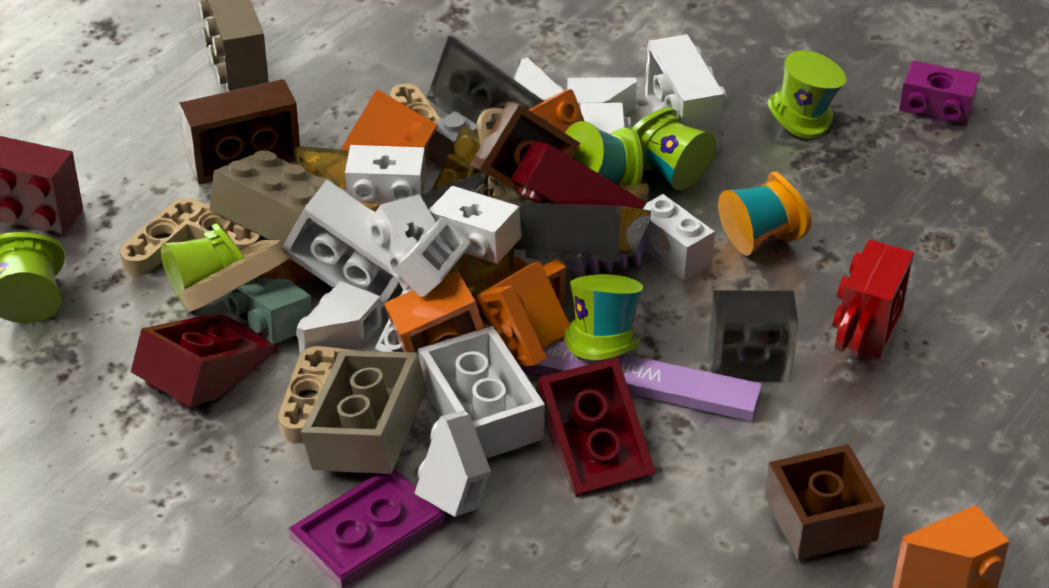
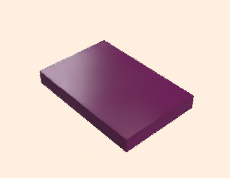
(365, 527)

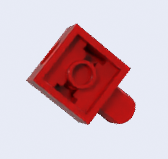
(872, 298)

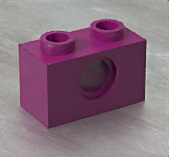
(939, 92)

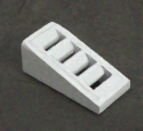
(431, 258)

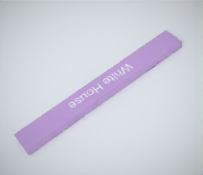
(666, 382)

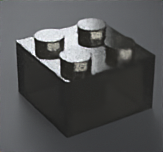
(753, 334)

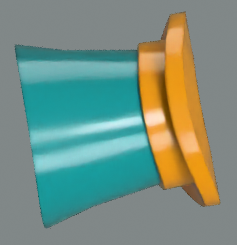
(763, 214)

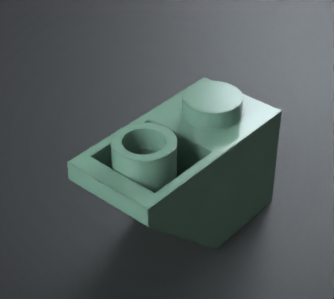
(270, 307)

